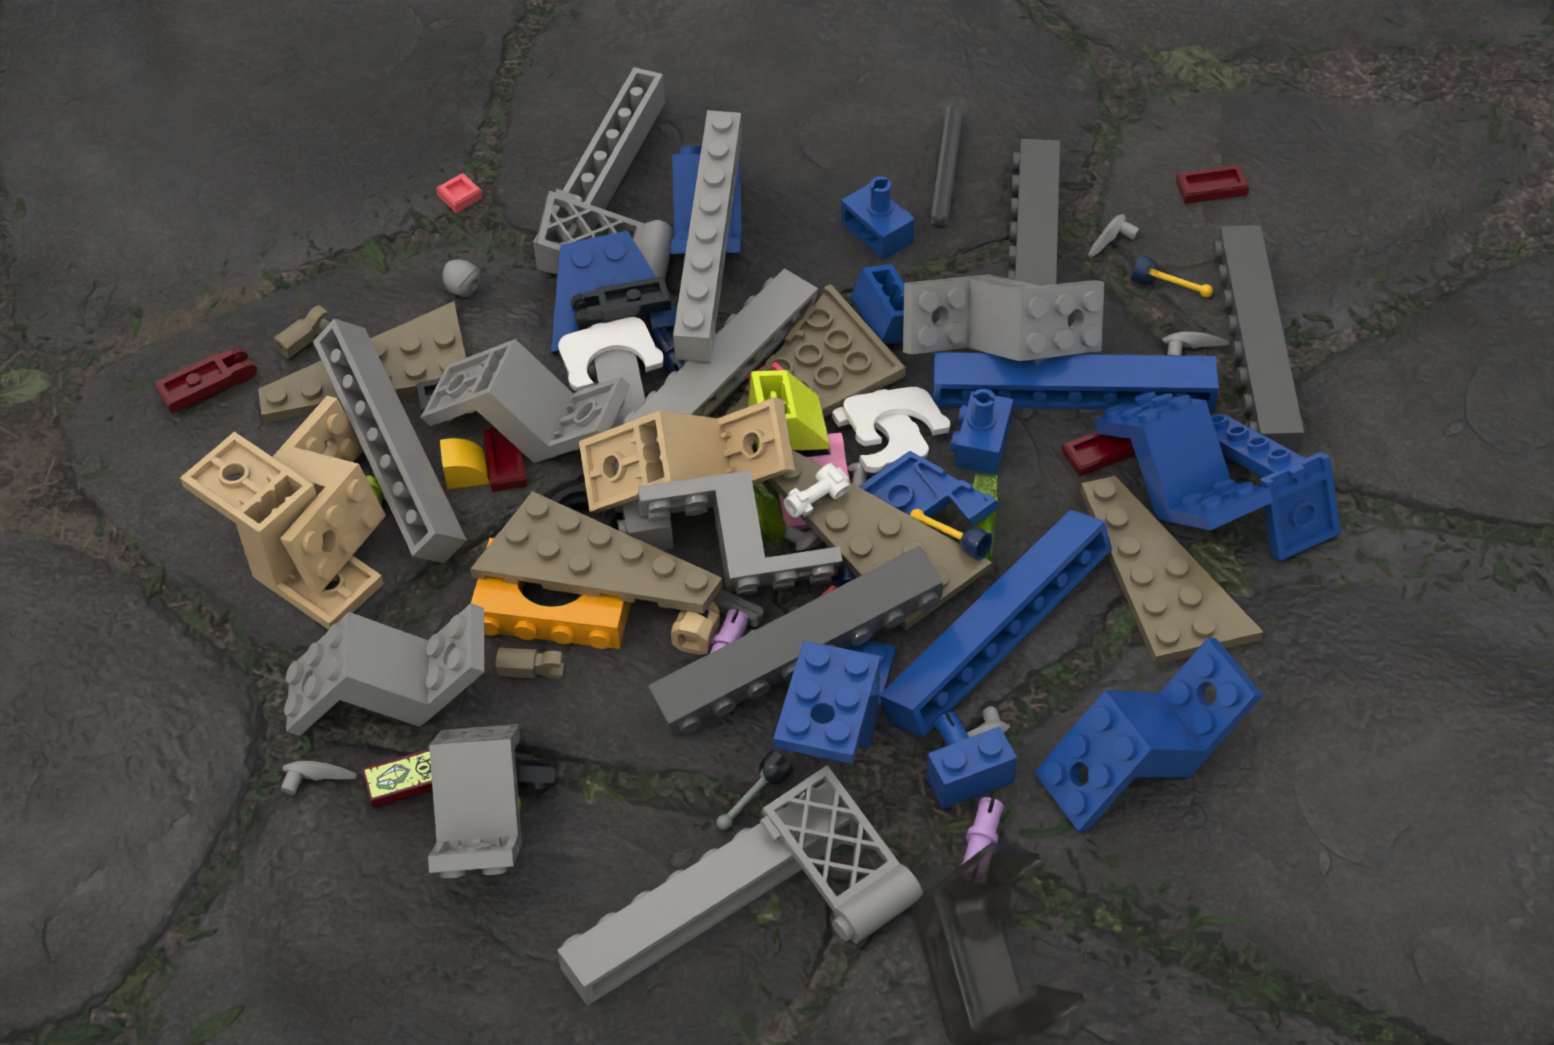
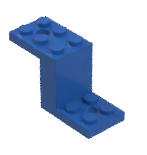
(685, 174)
(1182, 461)
(834, 699)
(1147, 734)

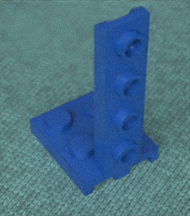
(1300, 487)

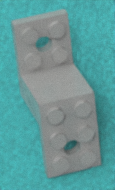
(1003, 317)
(525, 401)
(738, 532)
(385, 669)
(475, 800)

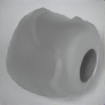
(461, 277)

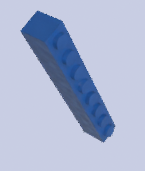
(1073, 380)
(995, 623)

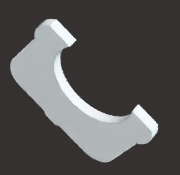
(622, 334)
(868, 408)
(902, 437)

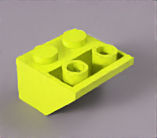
(801, 407)

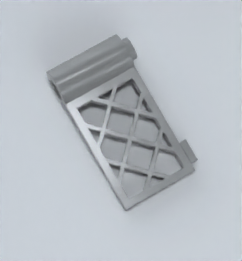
(651, 238)
(871, 900)

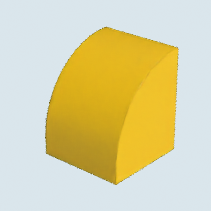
(463, 463)

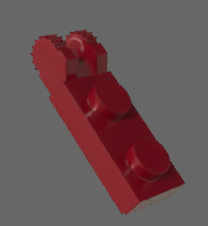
(205, 378)

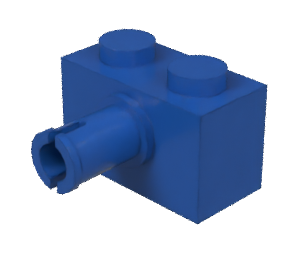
(877, 218)
(881, 301)
(983, 432)
(968, 764)

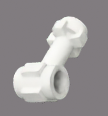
(831, 481)

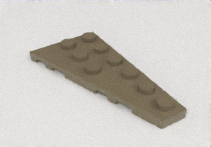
(408, 352)
(877, 532)
(585, 557)
(1163, 584)

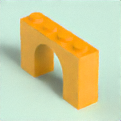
(585, 621)

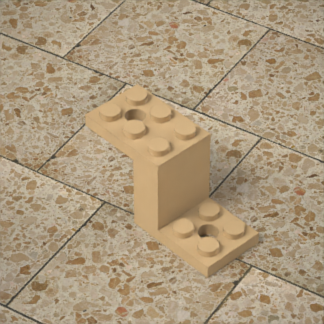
(684, 447)
(344, 501)
(264, 508)

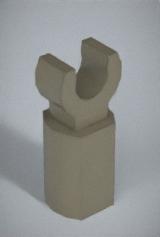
(301, 332)
(529, 663)

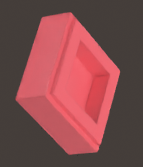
(459, 193)

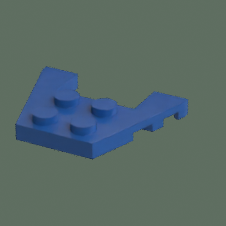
(597, 264)
(919, 484)

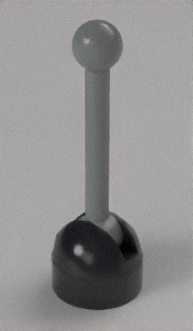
(772, 770)

